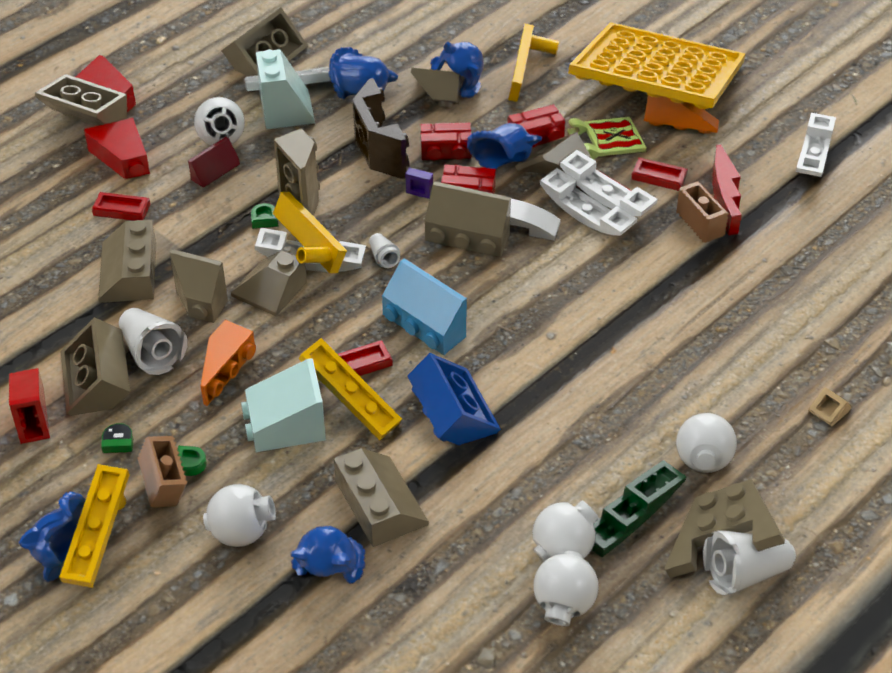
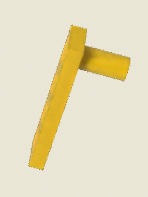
(528, 42)
(317, 241)
(351, 389)
(95, 525)

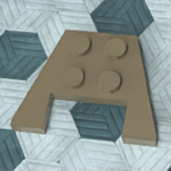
(728, 509)

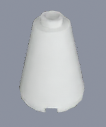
(152, 340)
(738, 564)

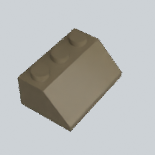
(271, 33)
(84, 100)
(298, 167)
(468, 219)
(128, 263)
(95, 369)
(378, 495)

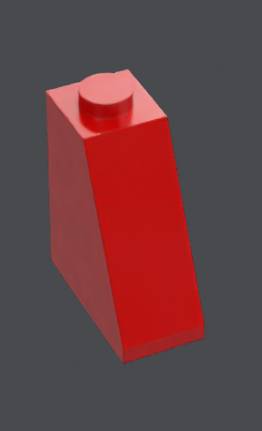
(103, 73)
(119, 147)
(28, 405)

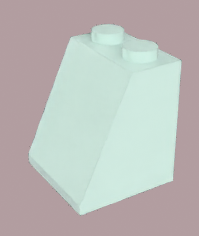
(282, 92)
(285, 409)

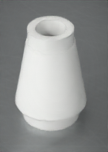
(384, 251)

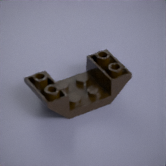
(381, 146)

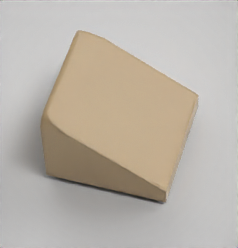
(829, 407)

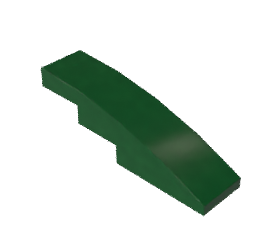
(635, 506)

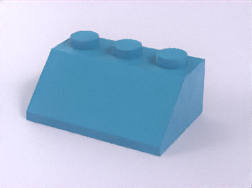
(425, 307)

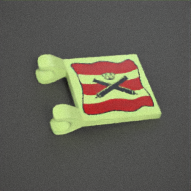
(609, 136)

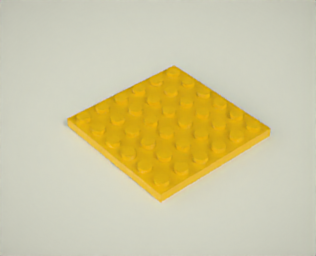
(658, 65)

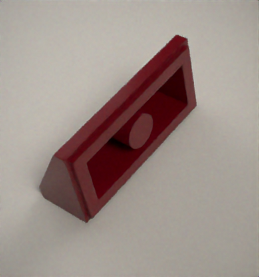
(213, 162)

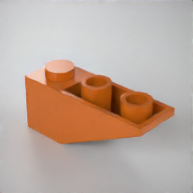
(679, 115)
(225, 355)

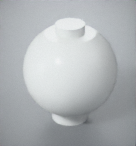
(218, 119)
(706, 442)
(238, 515)
(564, 529)
(565, 587)

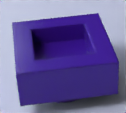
(419, 182)

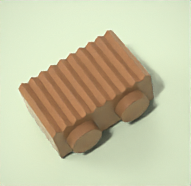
(701, 212)
(162, 471)

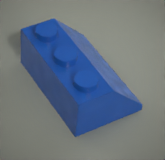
(452, 401)

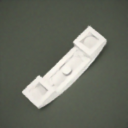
(816, 145)
(604, 188)
(584, 208)
(539, 221)
(273, 241)

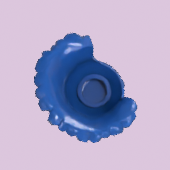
(464, 60)
(352, 70)
(502, 145)
(53, 534)
(328, 552)

